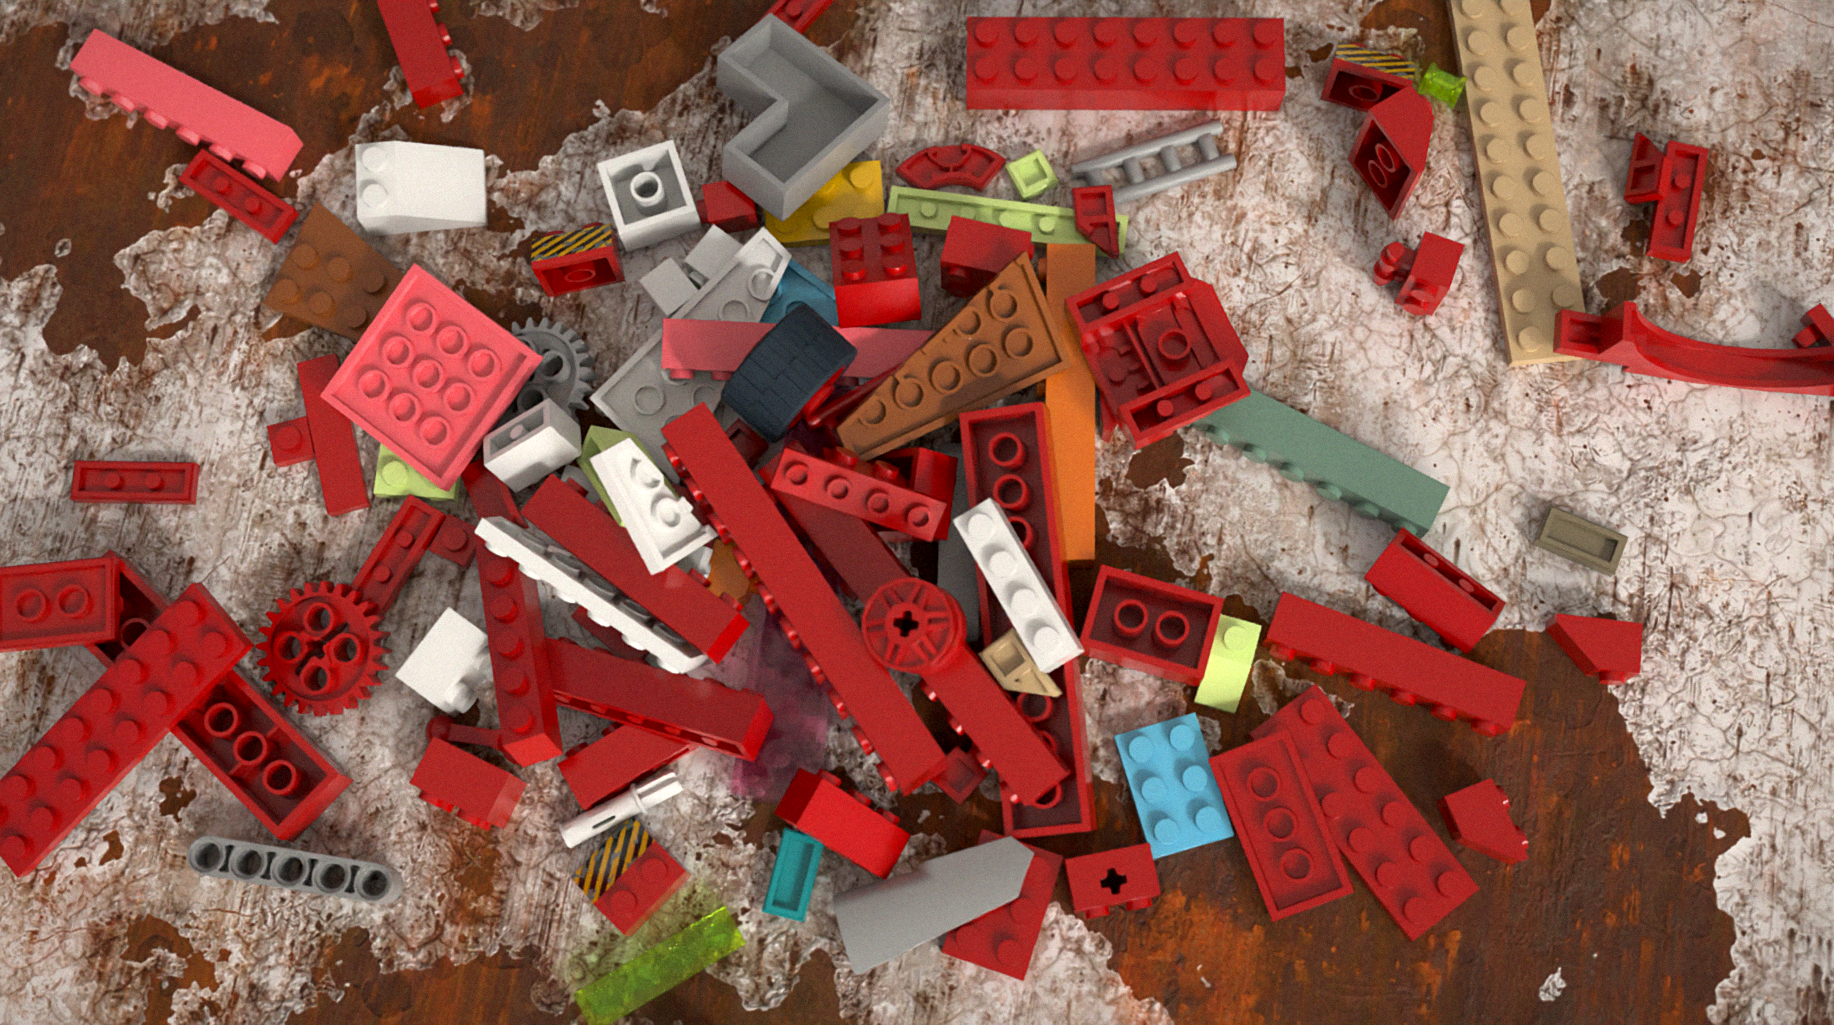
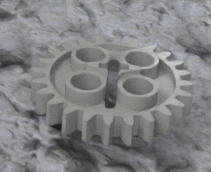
(559, 348)

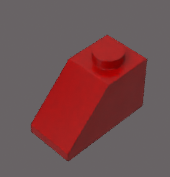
(1599, 645)

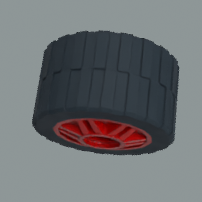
(788, 373)

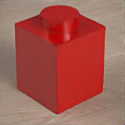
(727, 208)

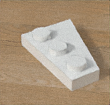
(650, 511)

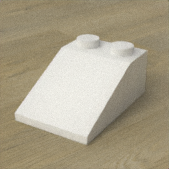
(419, 187)

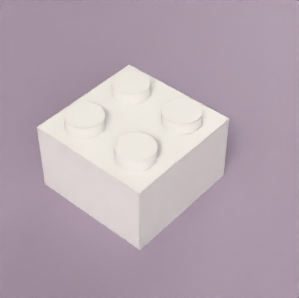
(649, 195)
(449, 664)

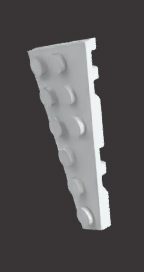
(643, 396)
(604, 601)

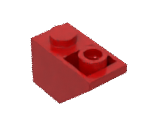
(1481, 822)

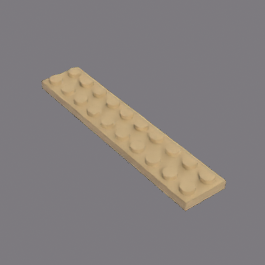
(1516, 174)

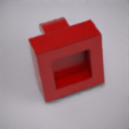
(1818, 328)

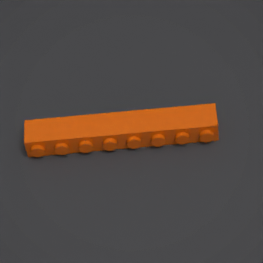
(1071, 402)

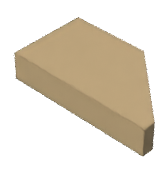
(1015, 667)

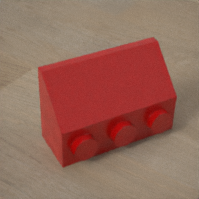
(1394, 148)

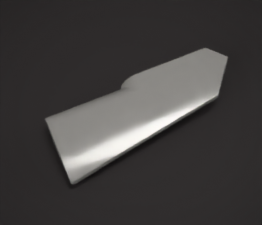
(923, 904)

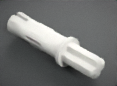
(620, 808)

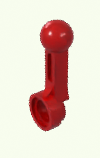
(448, 730)

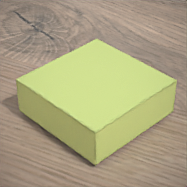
(1031, 175)

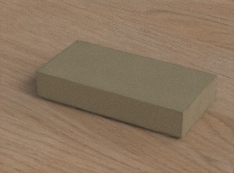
(1580, 540)

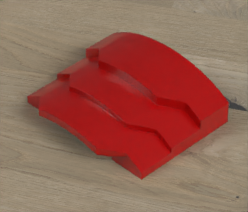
(1158, 348)

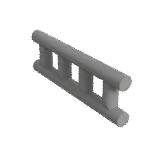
(1166, 147)

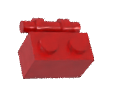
(1422, 272)

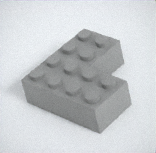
(807, 113)

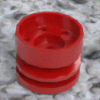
(920, 651)

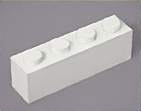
(1018, 586)

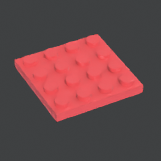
(431, 377)

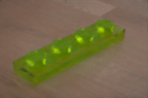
(660, 968)

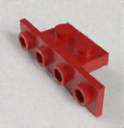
(859, 489)

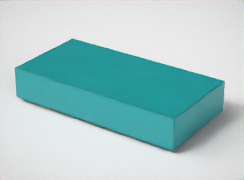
(793, 876)

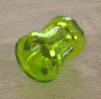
(1442, 85)

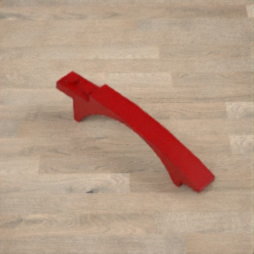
(1645, 349)

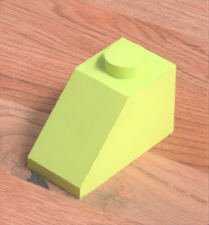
(1228, 664)

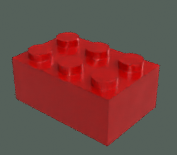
(874, 270)
(1150, 626)

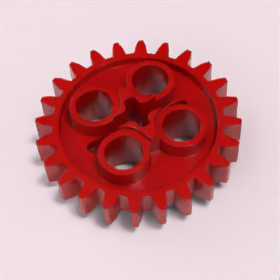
(303, 621)

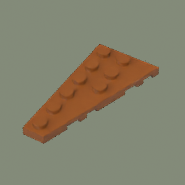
(332, 278)
(978, 356)

